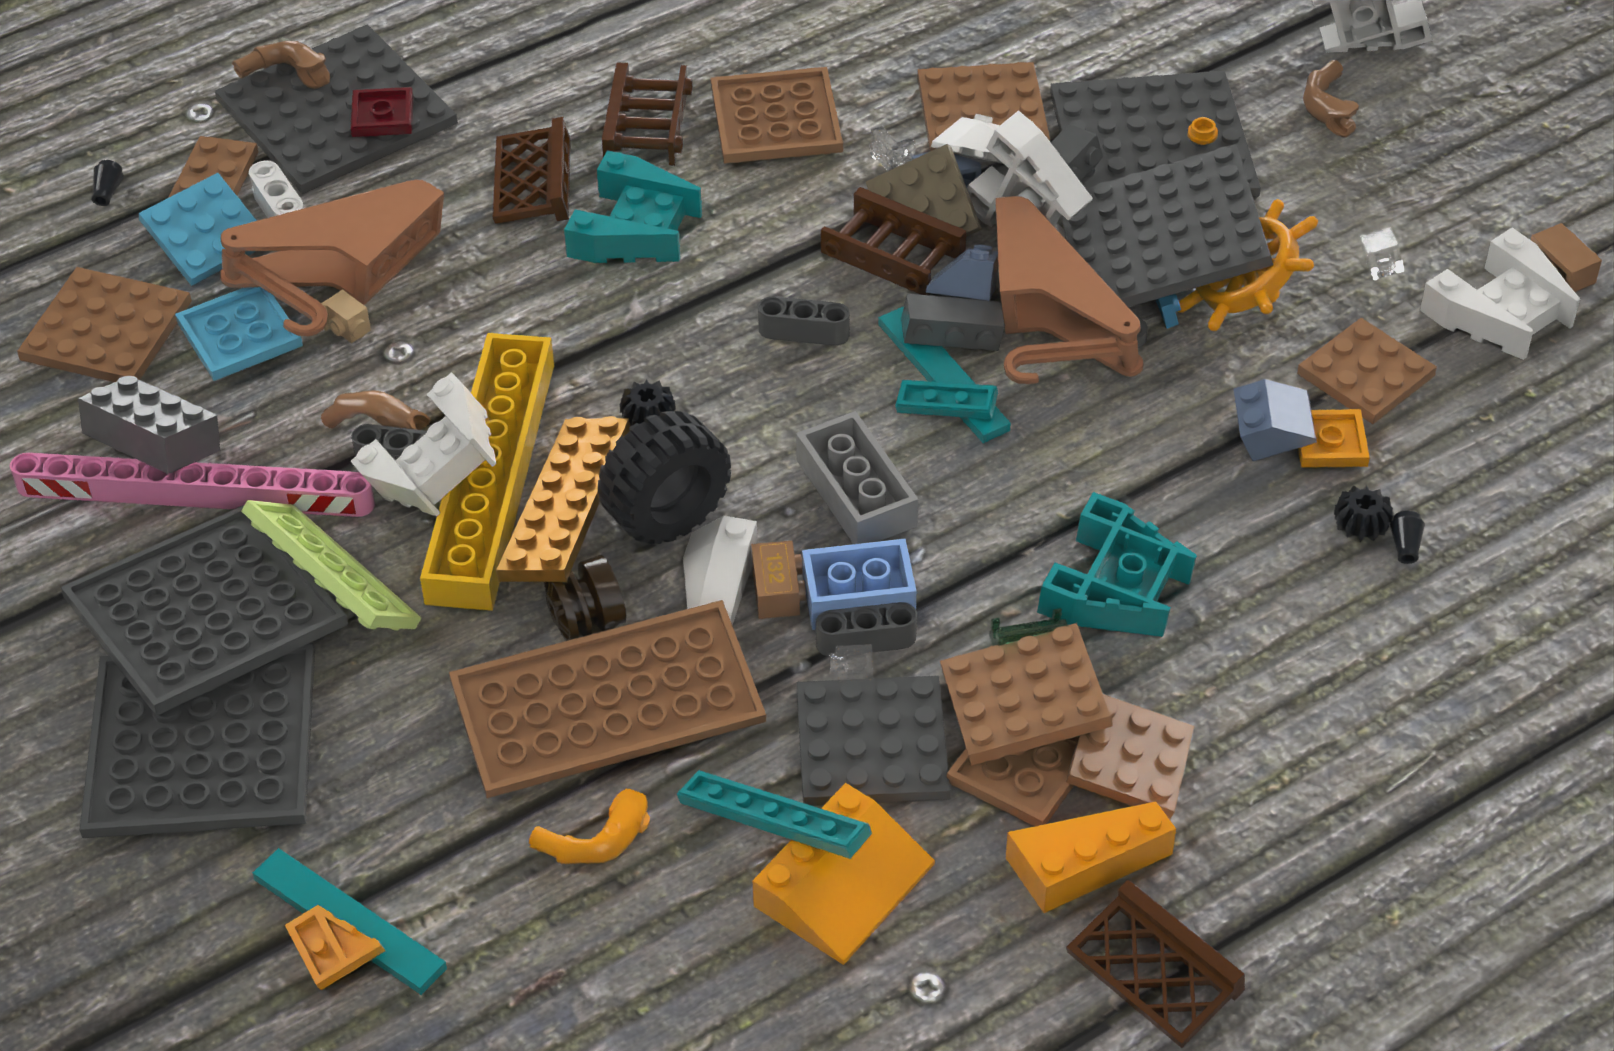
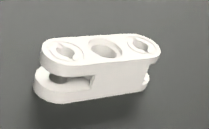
(273, 189)

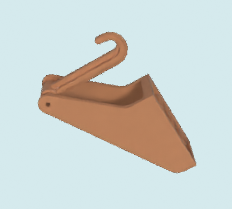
(336, 244)
(1053, 291)

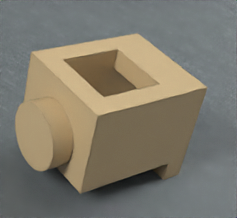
(346, 316)

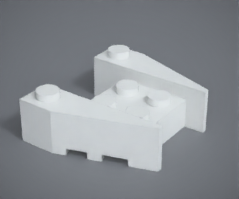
(1374, 25)
(1033, 173)
(1511, 306)
(438, 458)

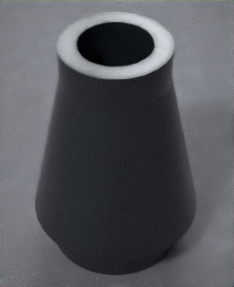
(106, 180)
(1407, 534)

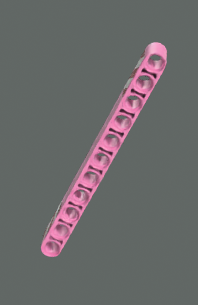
(191, 486)

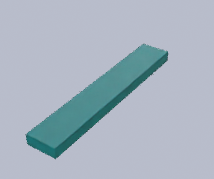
(939, 366)
(775, 814)
(306, 889)

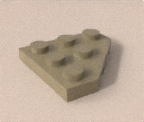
(932, 187)

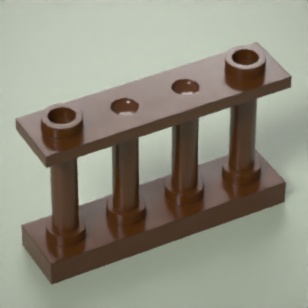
(622, 102)
(902, 221)

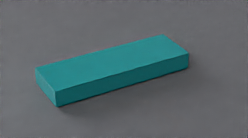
(946, 399)

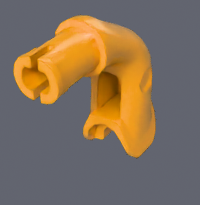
(625, 821)

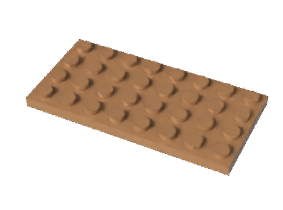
(606, 698)

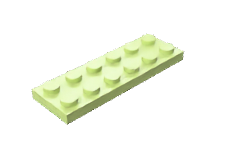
(331, 566)

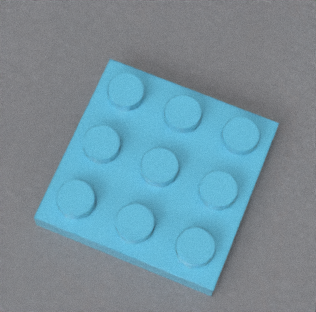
(192, 224)
(237, 331)

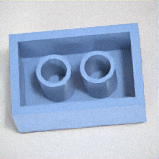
(857, 576)

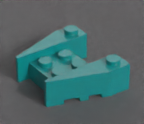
(644, 218)
(1125, 577)

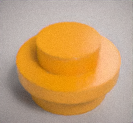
(1202, 131)

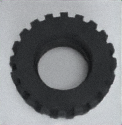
(664, 477)

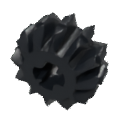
(645, 400)
(1363, 513)

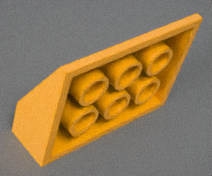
(836, 898)

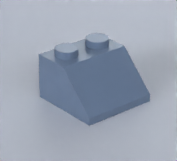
(969, 275)
(1273, 418)

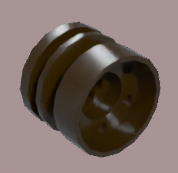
(591, 596)

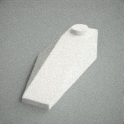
(969, 137)
(719, 562)

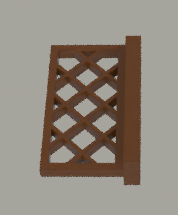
(555, 171)
(1177, 939)

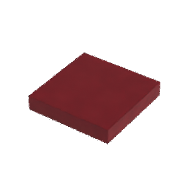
(382, 112)

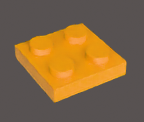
(1339, 440)

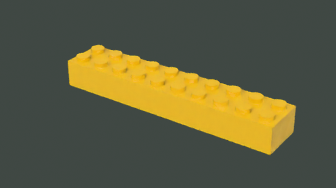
(483, 507)

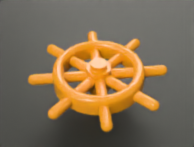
(1262, 285)

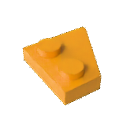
(330, 945)

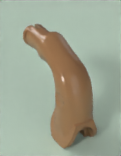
(308, 64)
(1325, 107)
(377, 405)

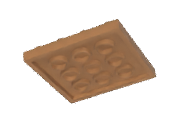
(981, 90)
(776, 115)
(104, 326)
(1025, 694)

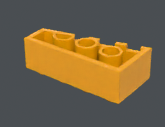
(1088, 851)

